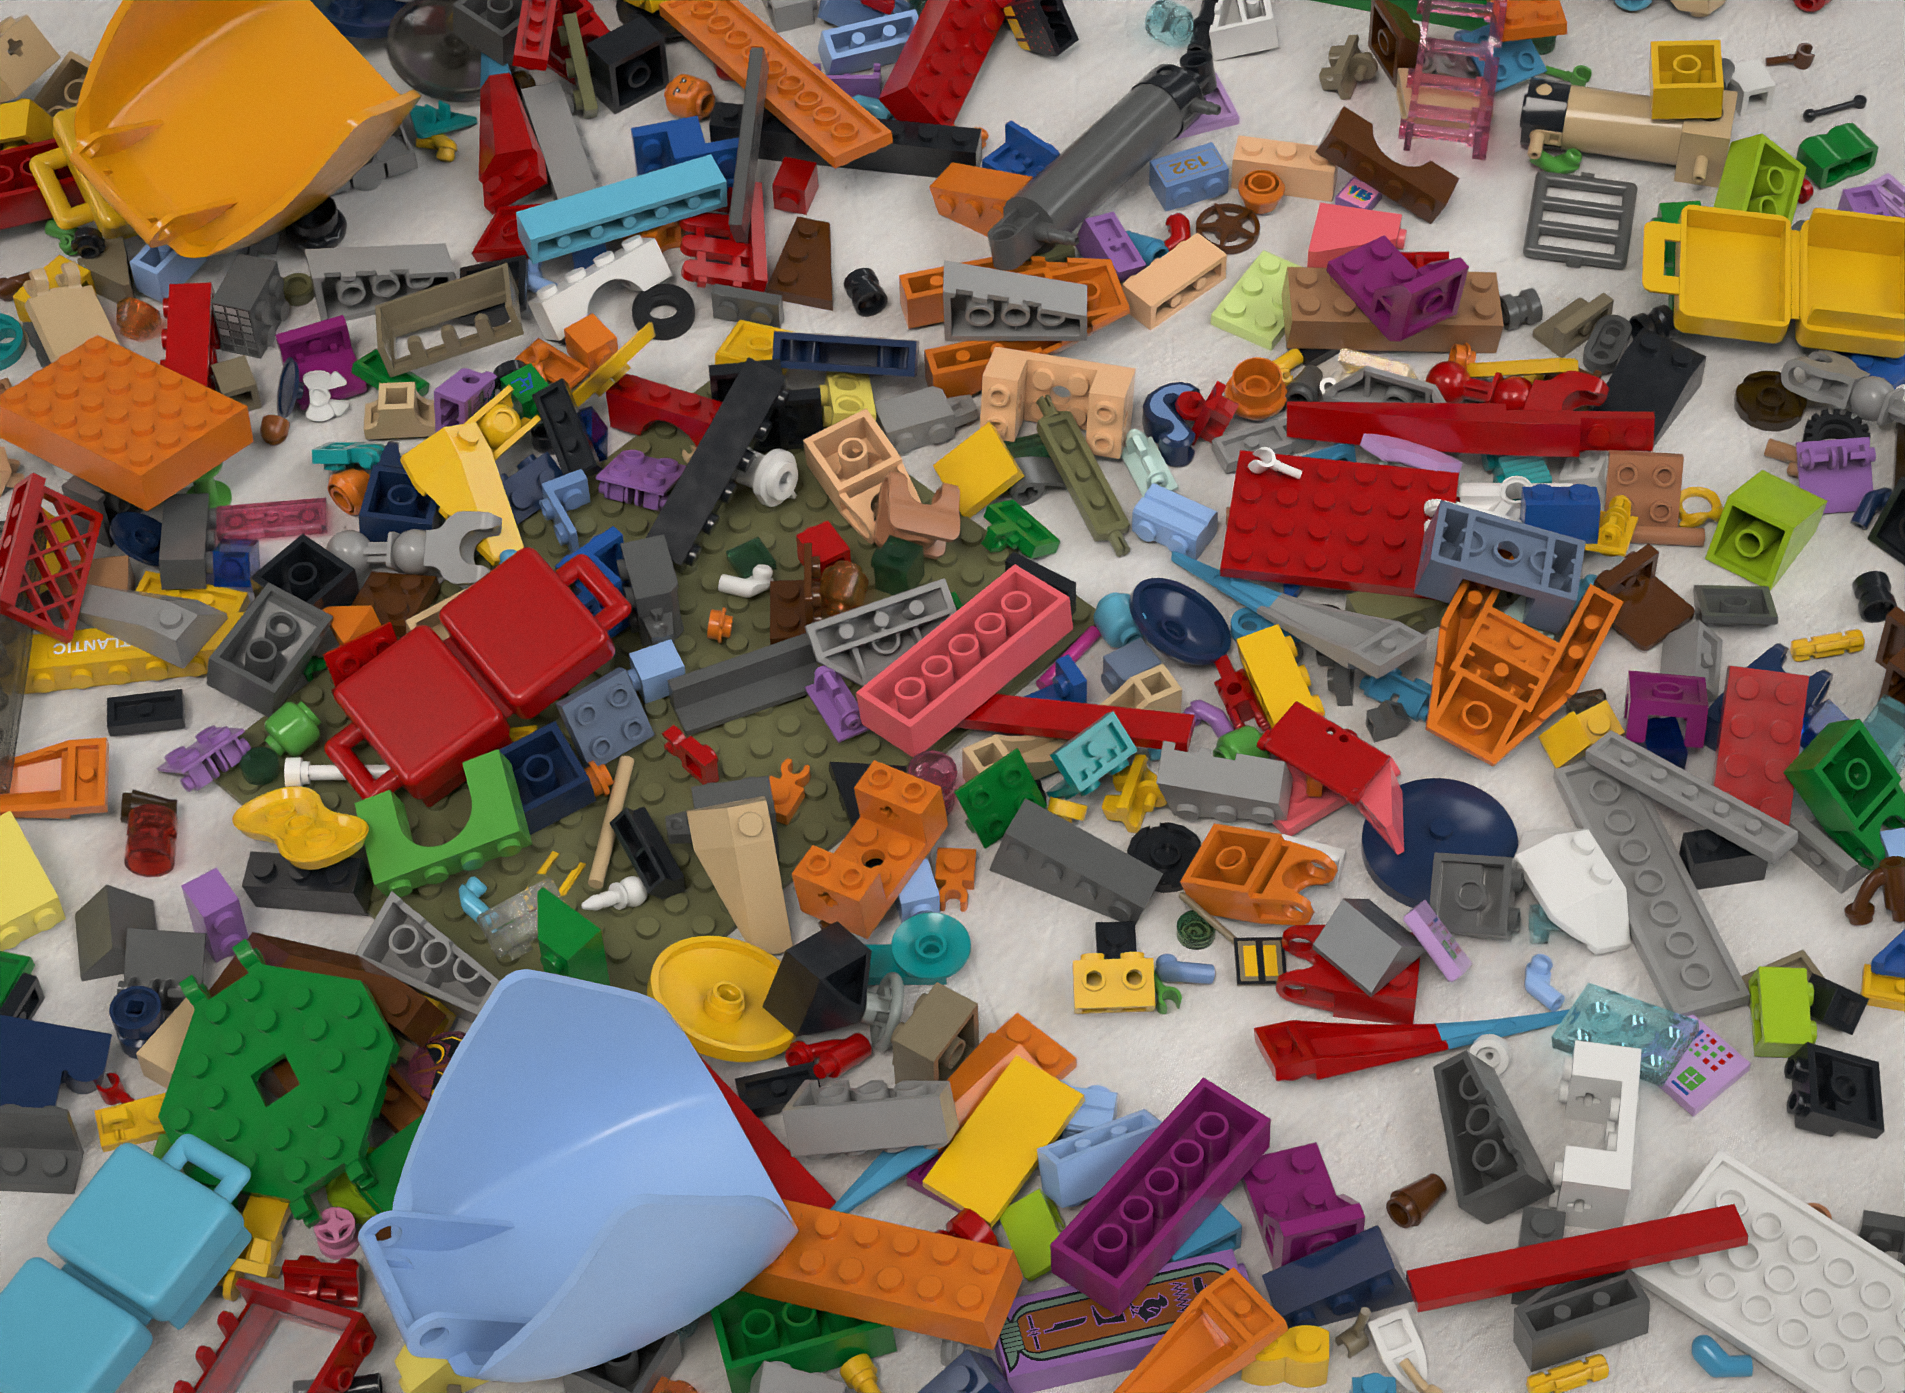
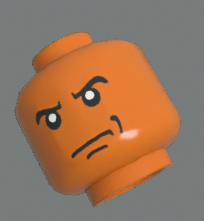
(689, 97)

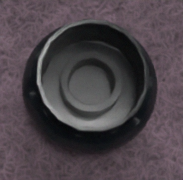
(318, 229)

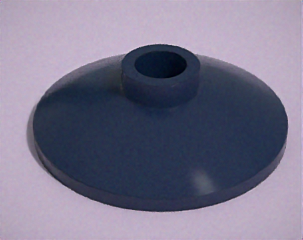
(137, 536)

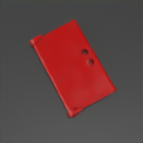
(1340, 765)

